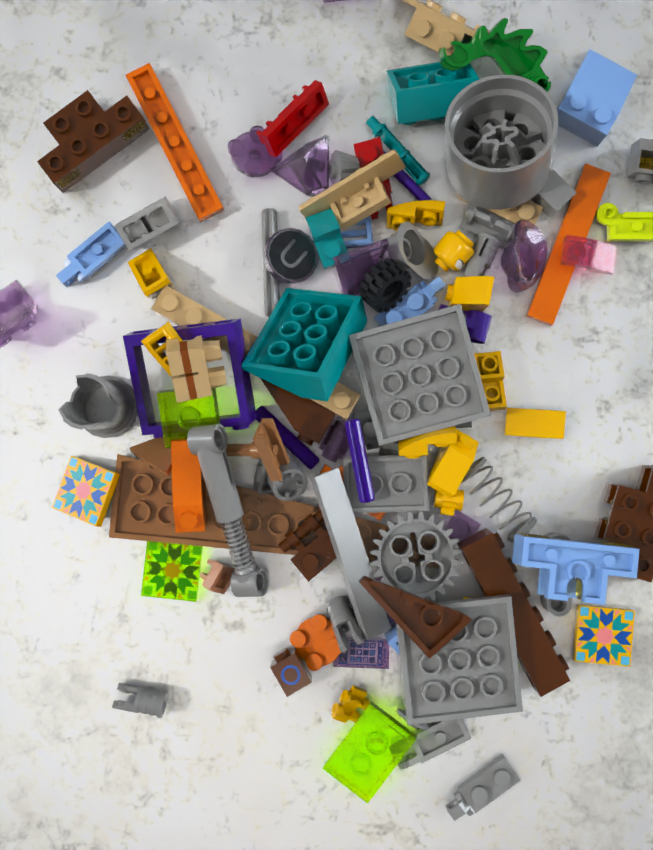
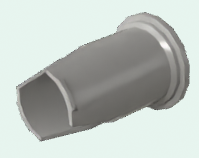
(119, 392)

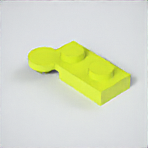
(625, 226)

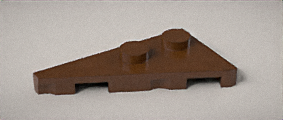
(423, 620)

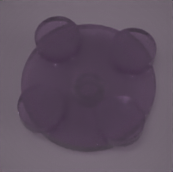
(251, 155)

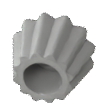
(342, 166)

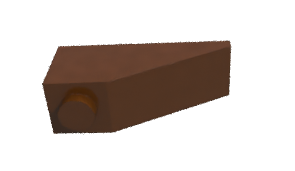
(303, 414)

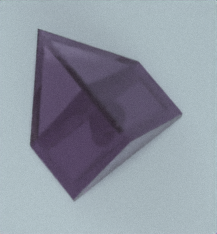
(307, 167)

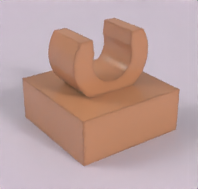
(218, 577)

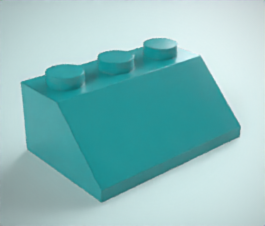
(426, 90)

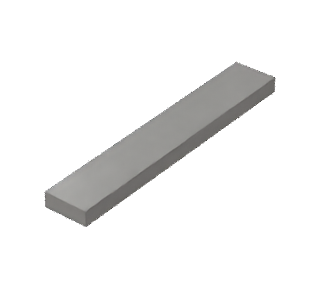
(349, 551)

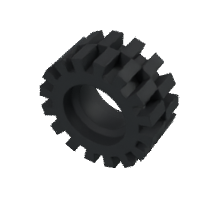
(385, 285)

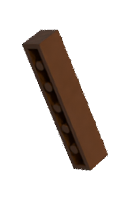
(497, 577)

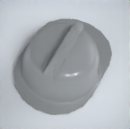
(412, 251)

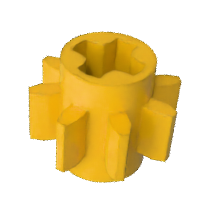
(448, 505)

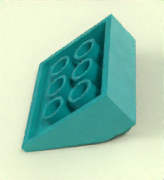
(307, 342)

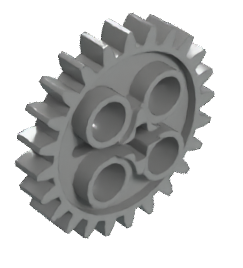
(441, 553)

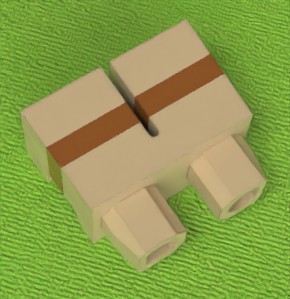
(190, 370)

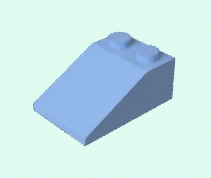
(594, 98)

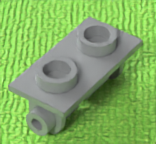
(480, 220)

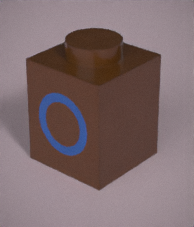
(290, 671)

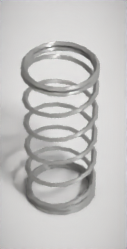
(521, 528)

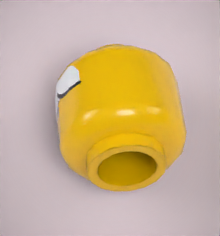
(453, 251)

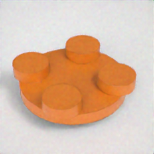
(316, 642)

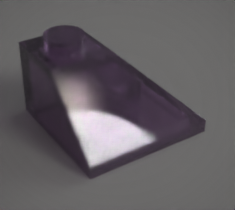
(352, 266)

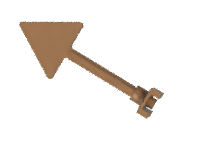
(265, 446)

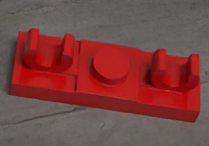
(294, 118)

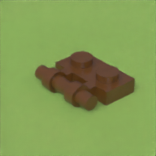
(317, 554)

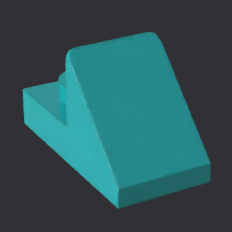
(326, 236)

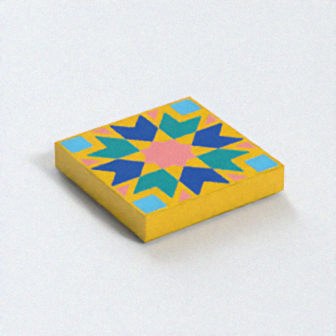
(86, 491)
(603, 635)

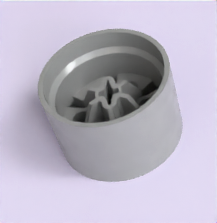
(489, 108)

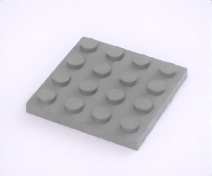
(419, 375)
(471, 673)

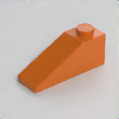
(187, 489)

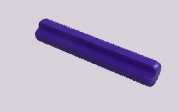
(290, 441)
(359, 460)

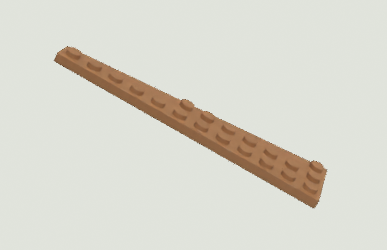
(145, 513)

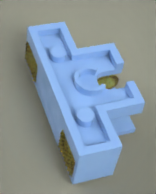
(574, 566)

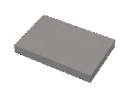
(396, 482)

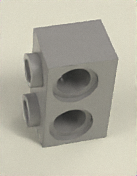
(147, 223)

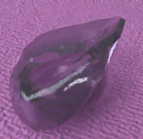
(524, 256)

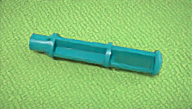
(413, 167)

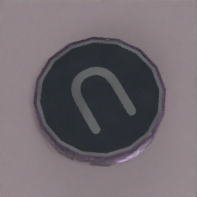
(290, 256)

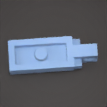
(91, 255)
(415, 303)

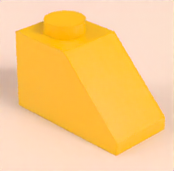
(470, 292)
(452, 464)

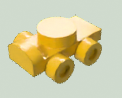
(349, 702)

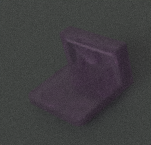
(16, 311)

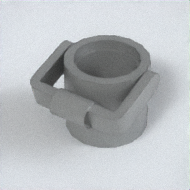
(289, 488)

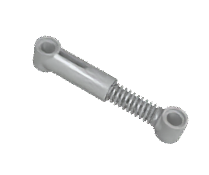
(210, 447)

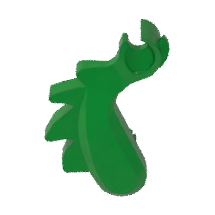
(506, 51)

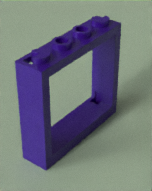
(237, 350)

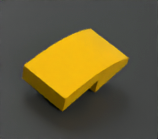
(425, 212)
(492, 376)
(535, 423)
(418, 445)

